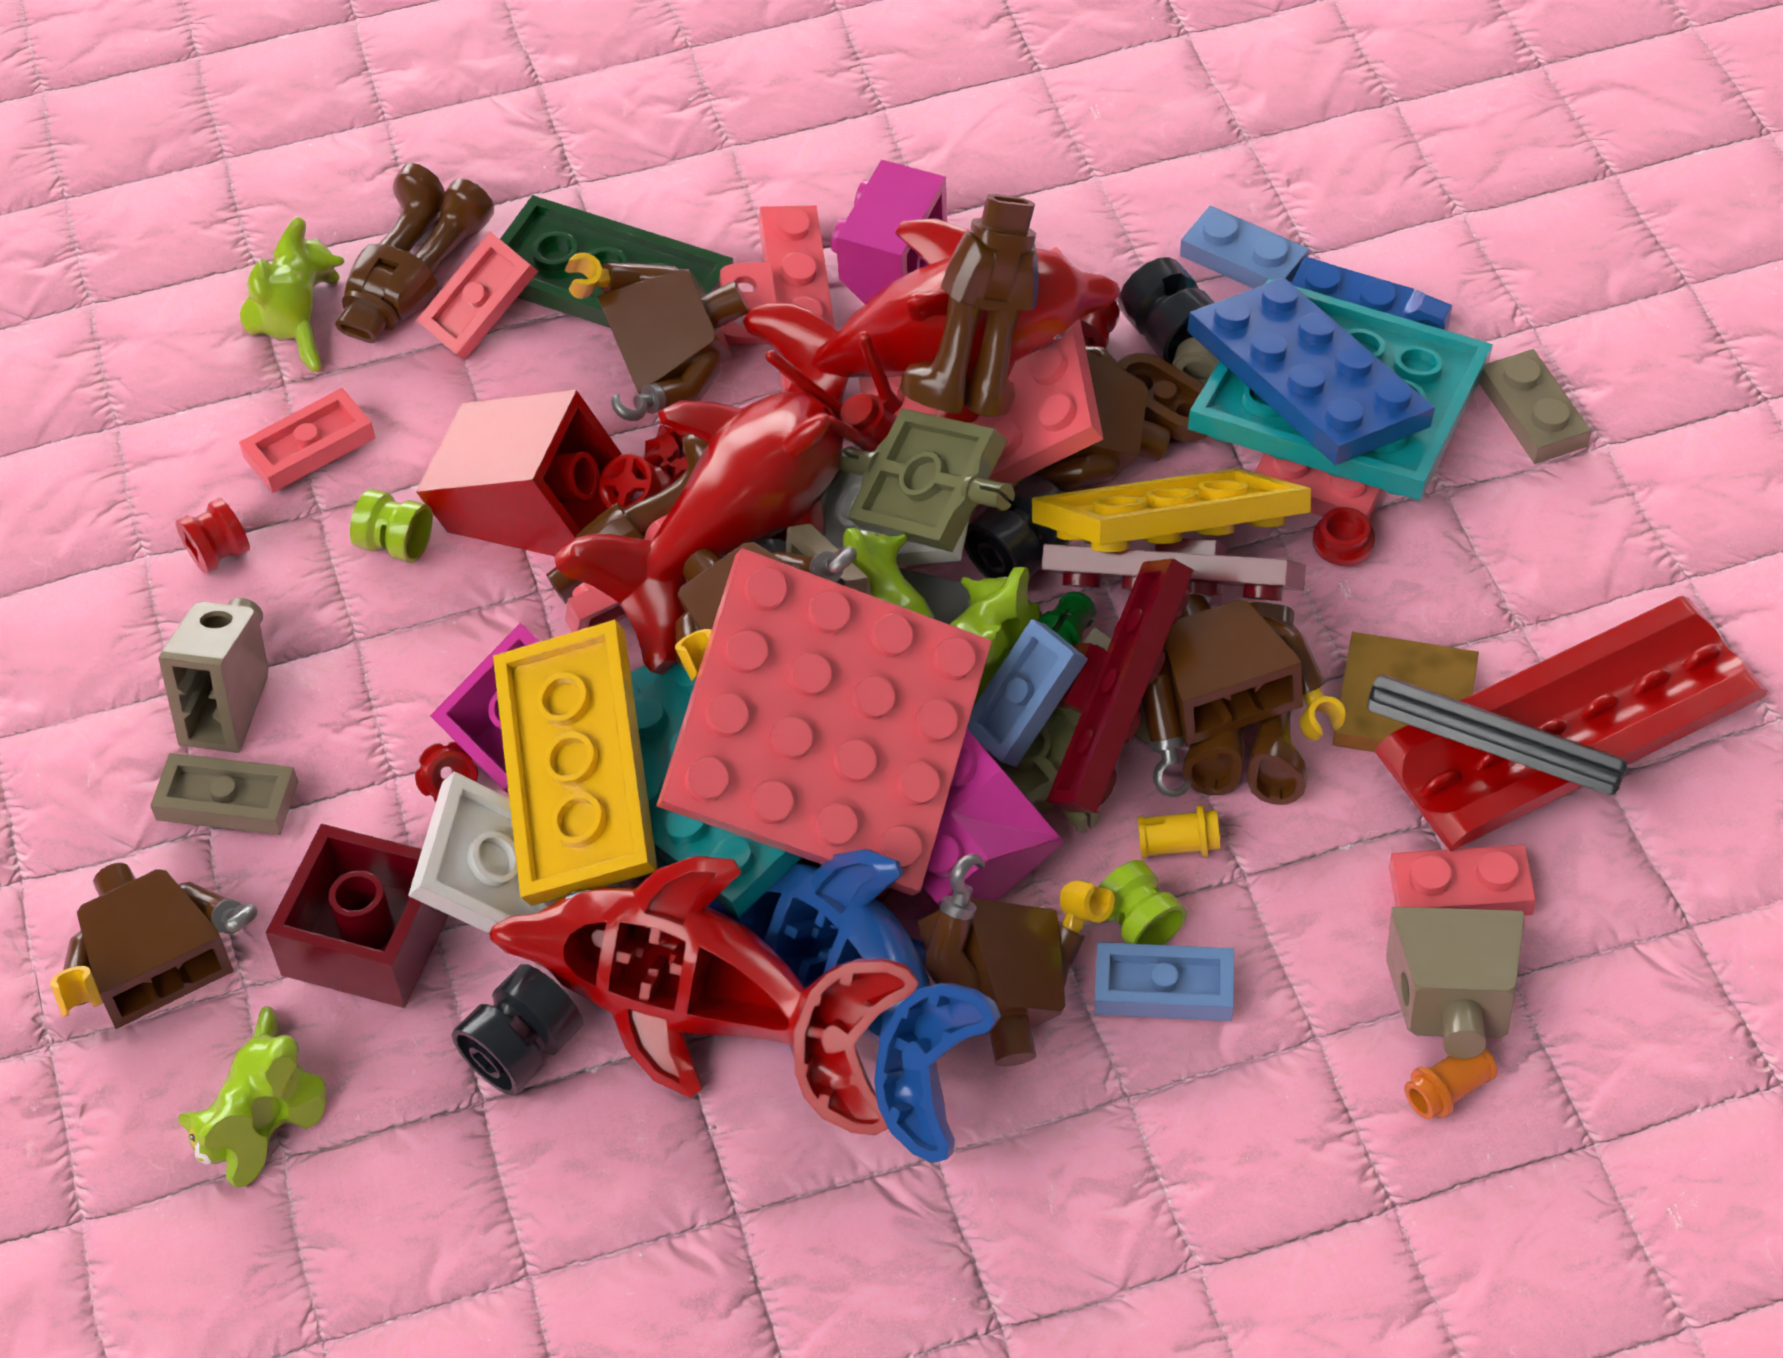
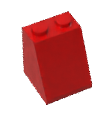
(520, 471)

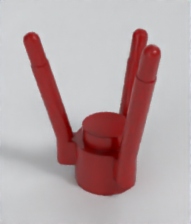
(862, 417)

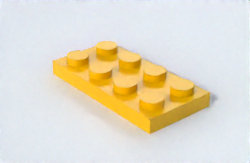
(1169, 506)
(574, 763)

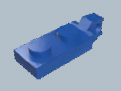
(1372, 293)

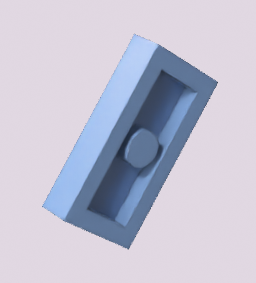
(1241, 249)
(1024, 692)
(1164, 981)

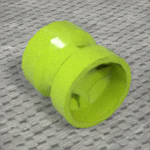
(391, 525)
(1141, 907)

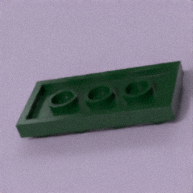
(551, 233)

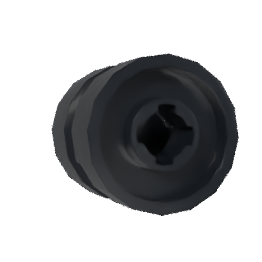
(1159, 304)
(1009, 537)
(526, 1020)

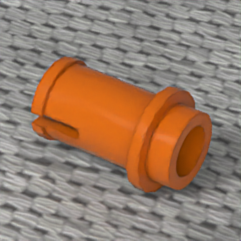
(1437, 1088)

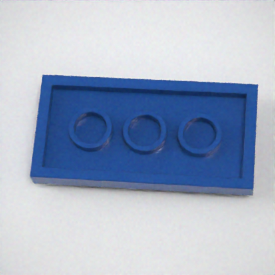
(1310, 370)

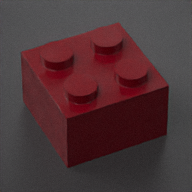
(352, 919)

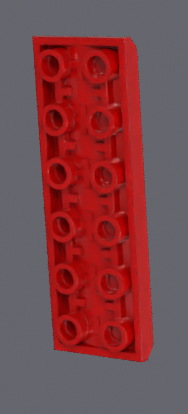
(1612, 692)

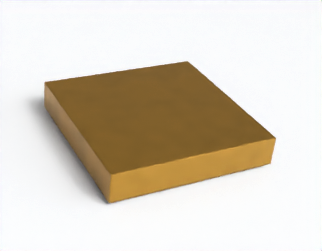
(1425, 665)

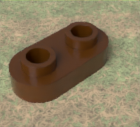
(1169, 393)

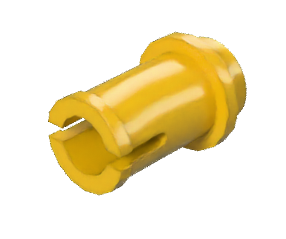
(1179, 833)

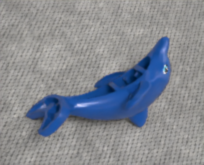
(831, 917)

